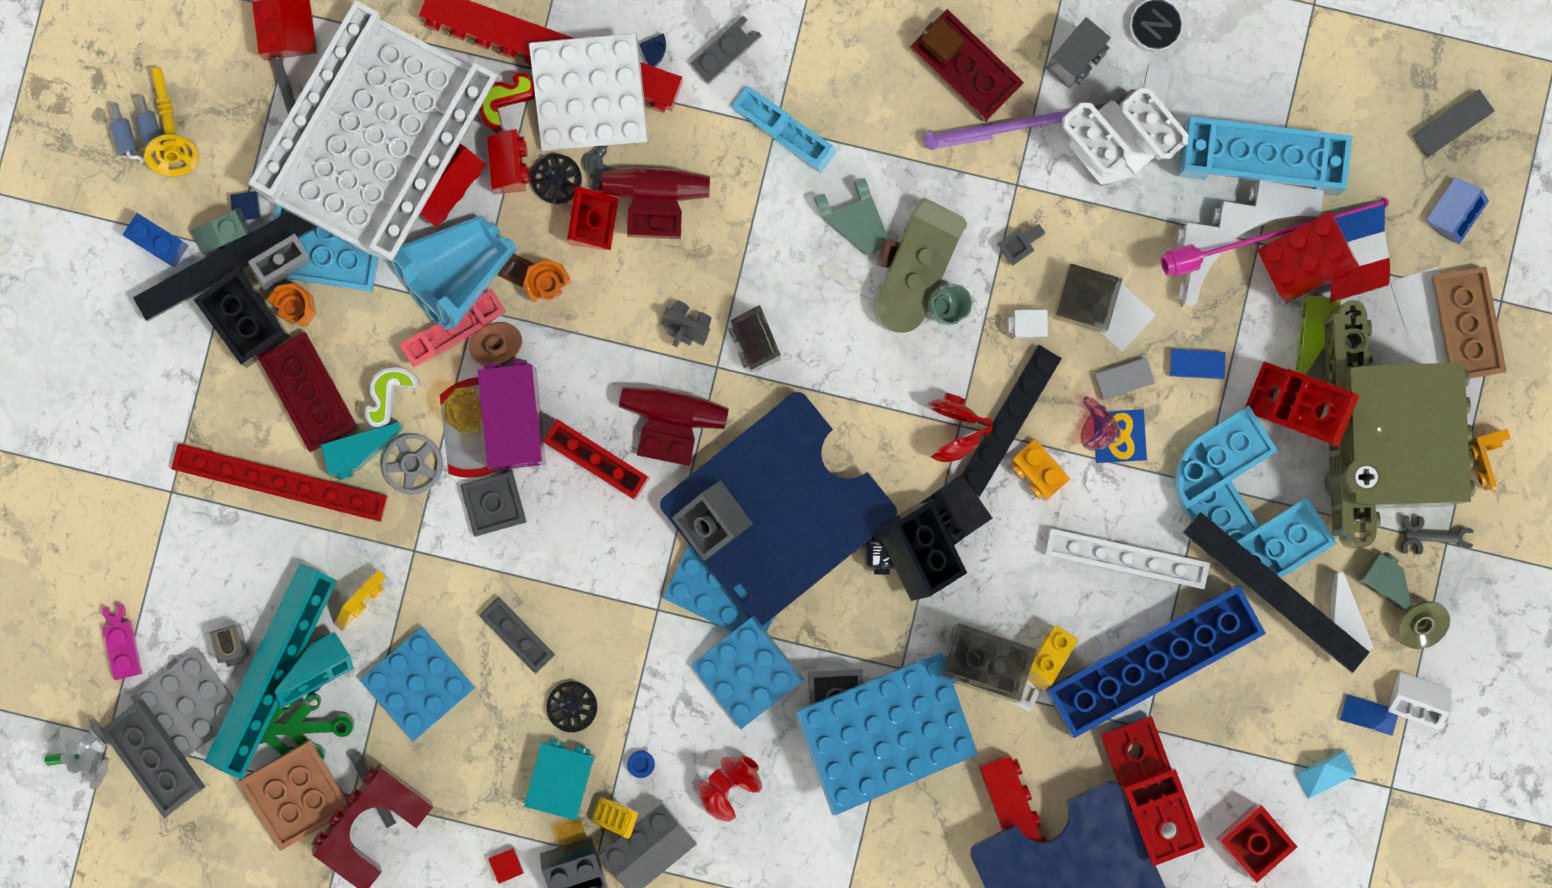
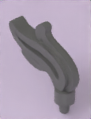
(595, 166)

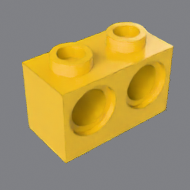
(1051, 657)

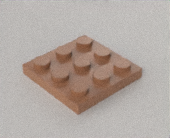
(294, 794)

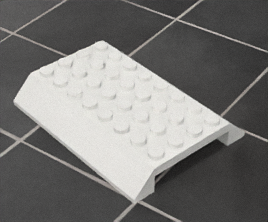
(414, 116)

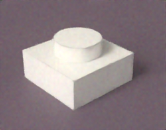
(1029, 697)

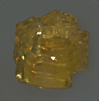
(463, 410)

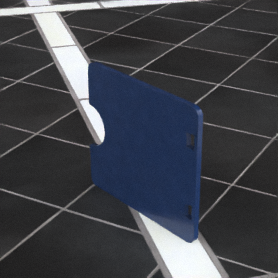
(798, 509)
(1093, 851)

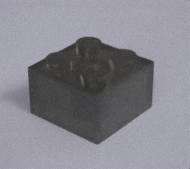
(1087, 298)

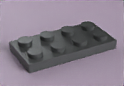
(153, 758)

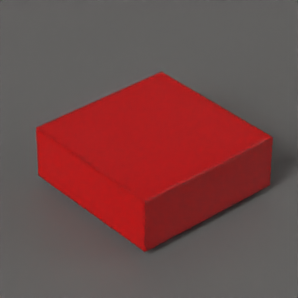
(506, 865)

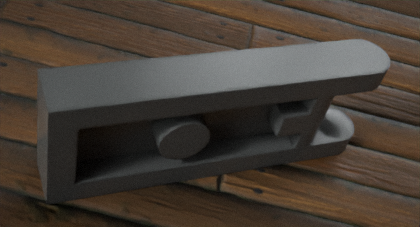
(724, 51)

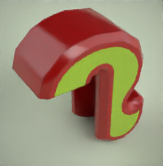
(505, 95)

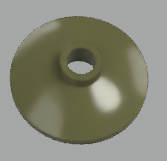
(1423, 625)

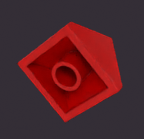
(592, 219)

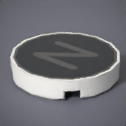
(1156, 25)

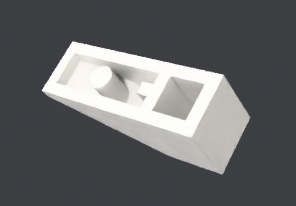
(1345, 611)

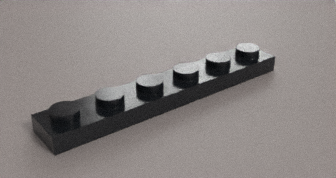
(1010, 418)

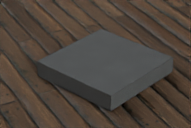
(493, 503)

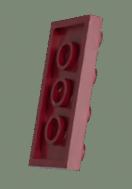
(973, 71)
(308, 392)

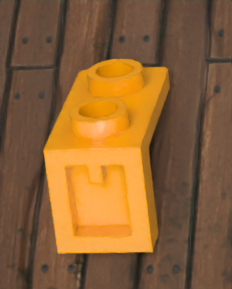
(1477, 447)

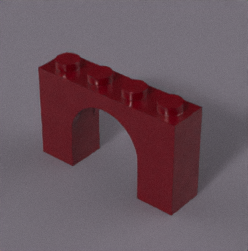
(380, 790)

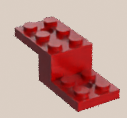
(1302, 403)
(1152, 791)

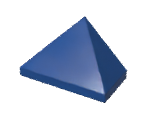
(1368, 715)

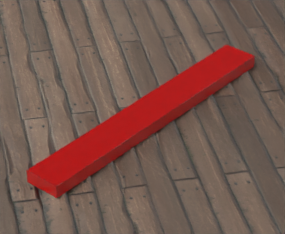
(279, 482)

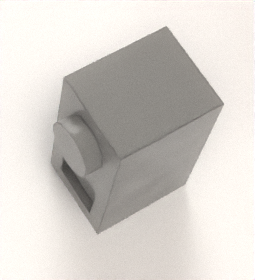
(279, 262)

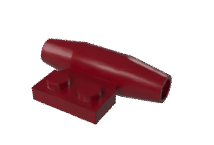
(655, 198)
(671, 417)

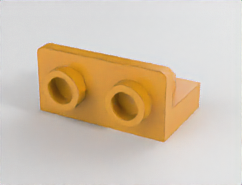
(1040, 470)

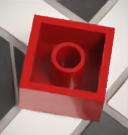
(1256, 842)

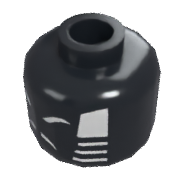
(877, 557)

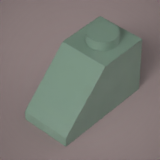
(221, 231)
(1387, 580)

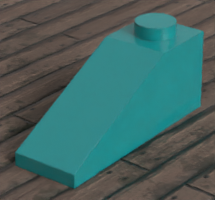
(355, 451)
(316, 667)

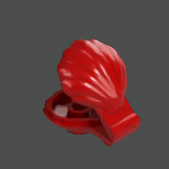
(954, 408)
(734, 773)

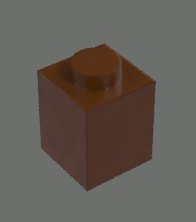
(941, 41)

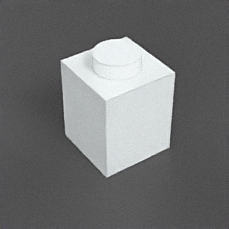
(1028, 324)

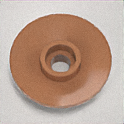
(496, 344)

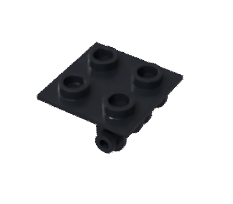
(959, 508)

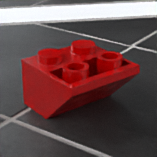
(506, 162)

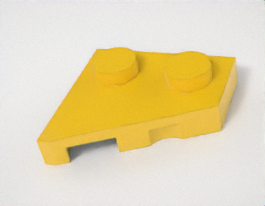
(357, 603)

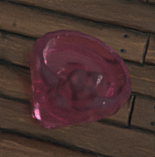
(1100, 427)

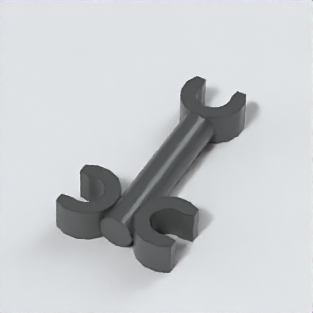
(1414, 535)

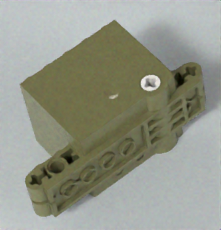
(1403, 436)

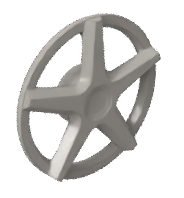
(412, 464)

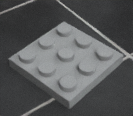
(188, 702)

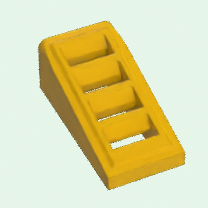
(614, 816)

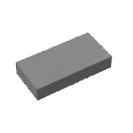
(1124, 378)

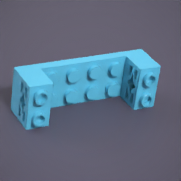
(1266, 154)

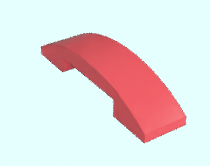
(437, 340)

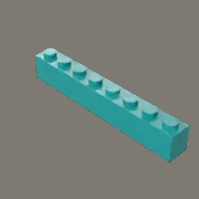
(275, 658)

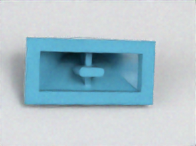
(1326, 774)

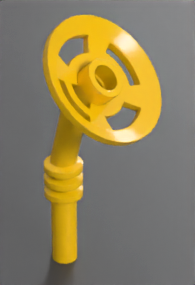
(173, 142)

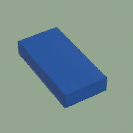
(1197, 364)

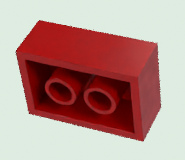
(1308, 257)

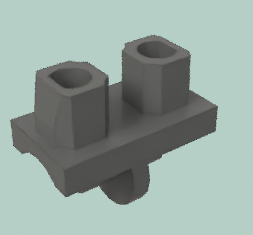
(684, 328)

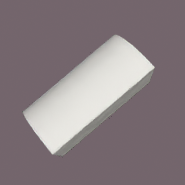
(1420, 700)

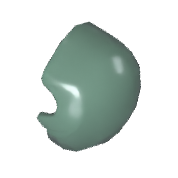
(950, 304)

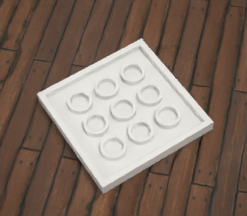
(589, 91)

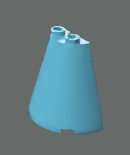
(453, 268)

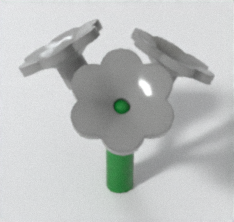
(80, 755)

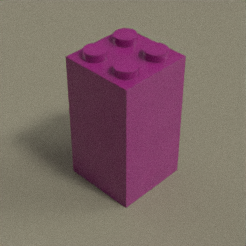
(511, 415)

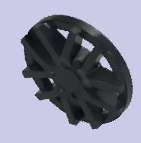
(556, 178)
(571, 706)

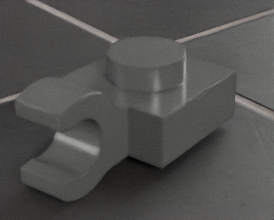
(1018, 245)

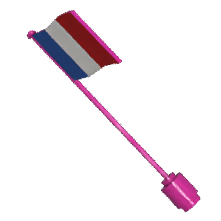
(1362, 229)

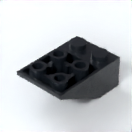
(573, 866)

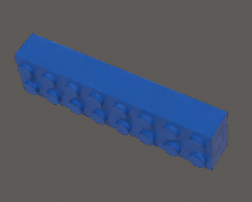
(1155, 661)

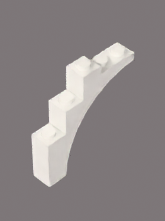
(1270, 204)

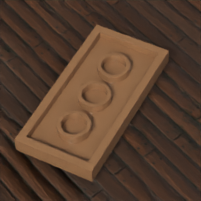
(1469, 321)

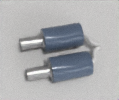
(122, 131)

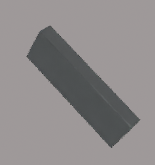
(1453, 123)
(517, 635)

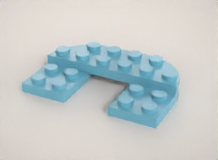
(1206, 487)

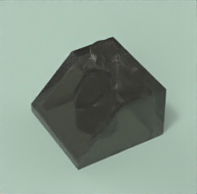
(754, 339)

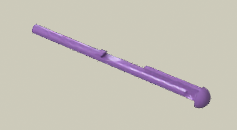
(985, 132)

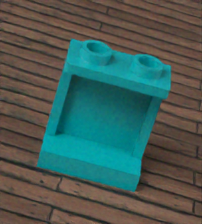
(559, 779)

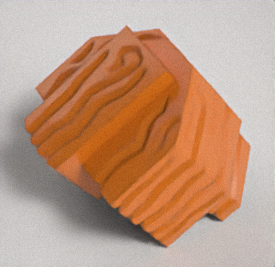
(545, 280)
(294, 303)

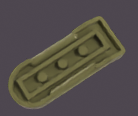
(917, 266)

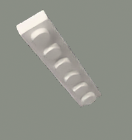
(1127, 559)

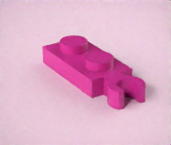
(121, 645)

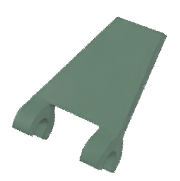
(856, 221)

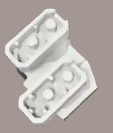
(1123, 135)

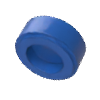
(641, 764)

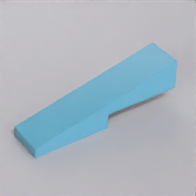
(784, 129)

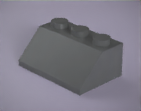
(652, 848)

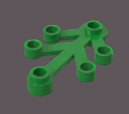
(295, 728)

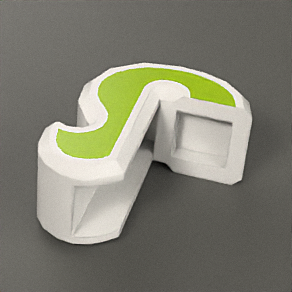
(382, 392)

